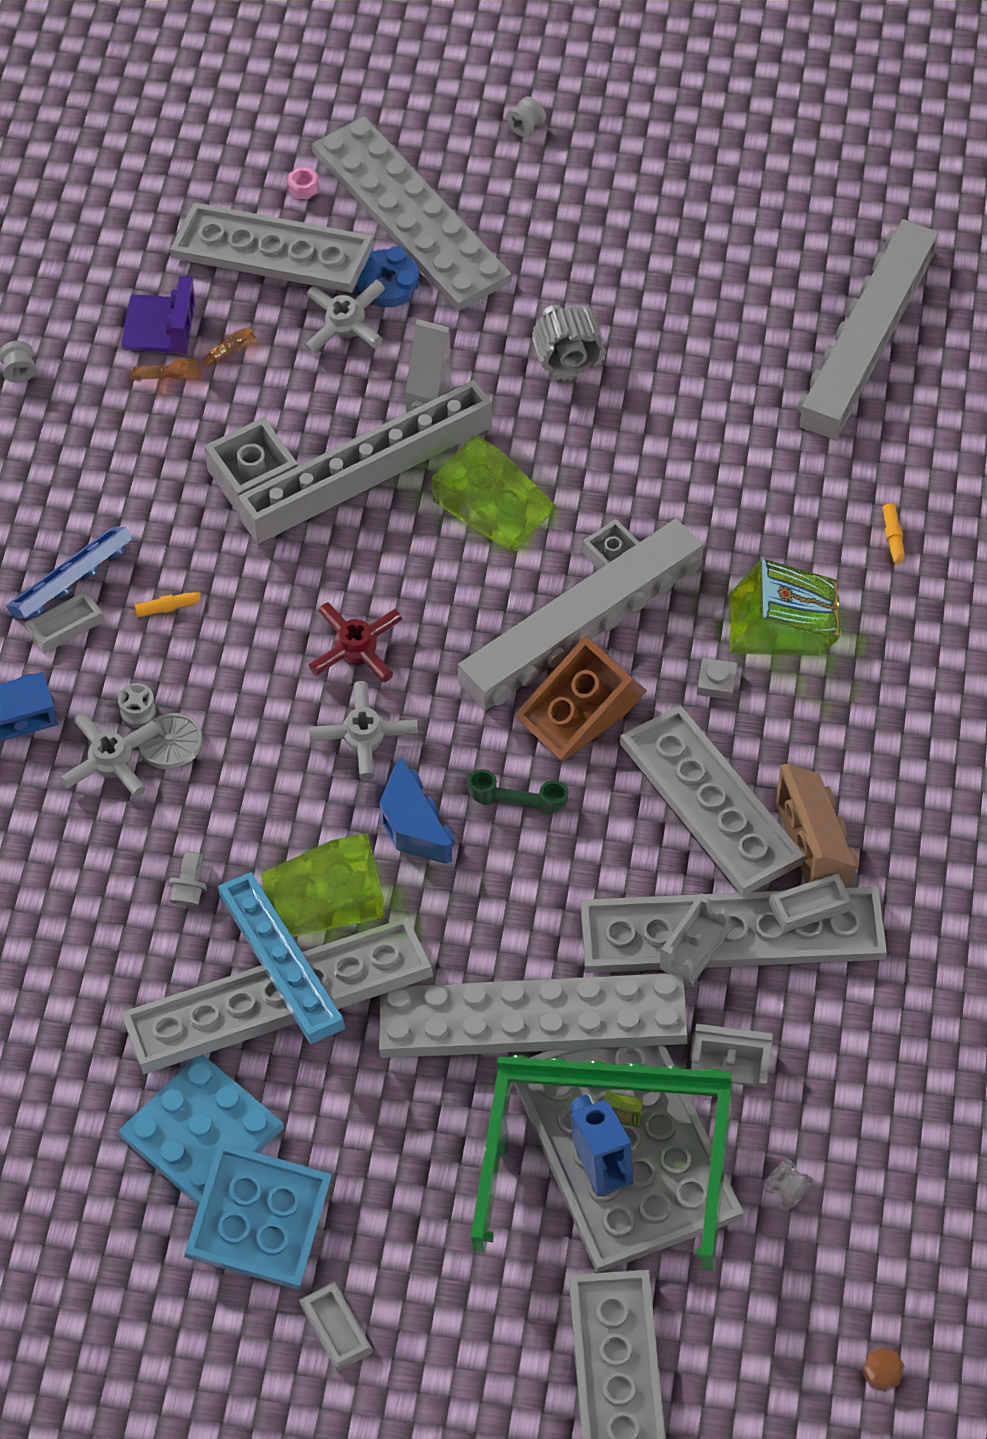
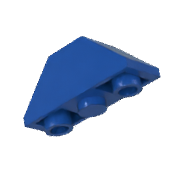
(412, 817)

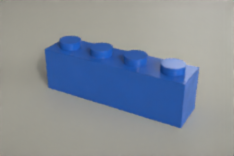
(25, 706)

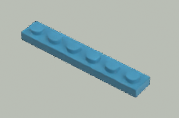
(281, 958)

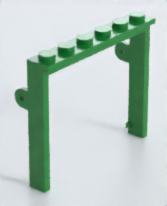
(605, 1076)

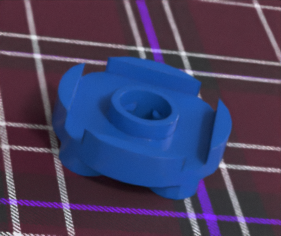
(403, 275)

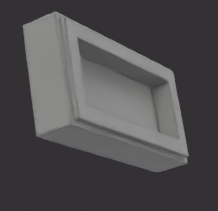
(64, 621)
(810, 902)
(335, 1326)

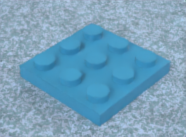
(189, 1118)
(258, 1215)

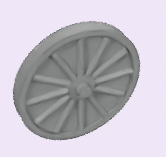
(175, 744)

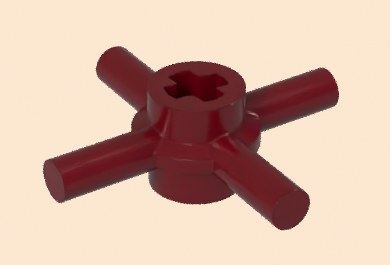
(355, 642)

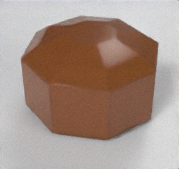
(883, 1369)

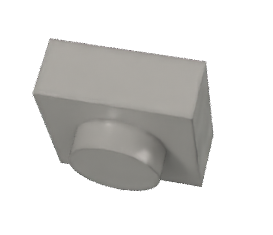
(717, 678)

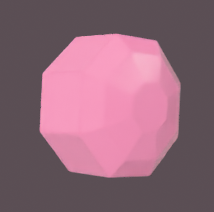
(303, 183)

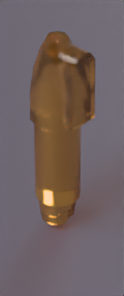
(235, 341)

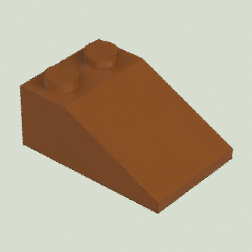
(579, 700)

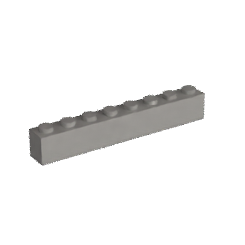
(868, 329)
(365, 461)
(583, 610)

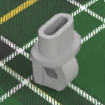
(187, 888)

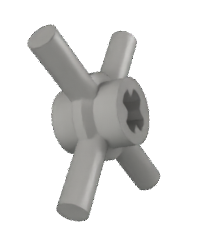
(345, 316)
(363, 730)
(109, 754)

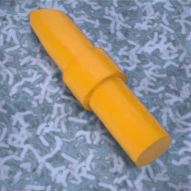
(893, 532)
(167, 604)

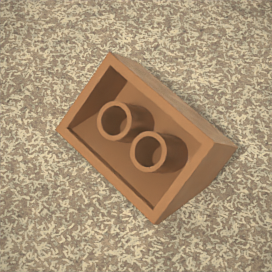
(813, 825)

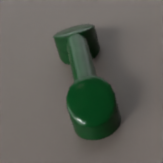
(484, 790)

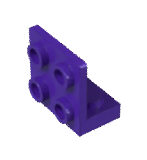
(161, 321)

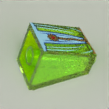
(783, 612)

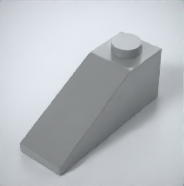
(429, 364)

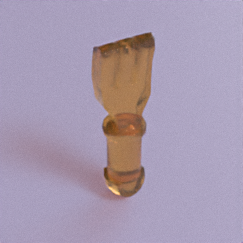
(177, 369)

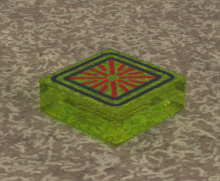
(627, 1108)

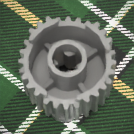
(568, 341)

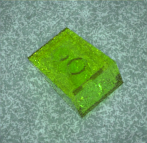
(491, 494)
(326, 887)

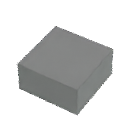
(608, 544)

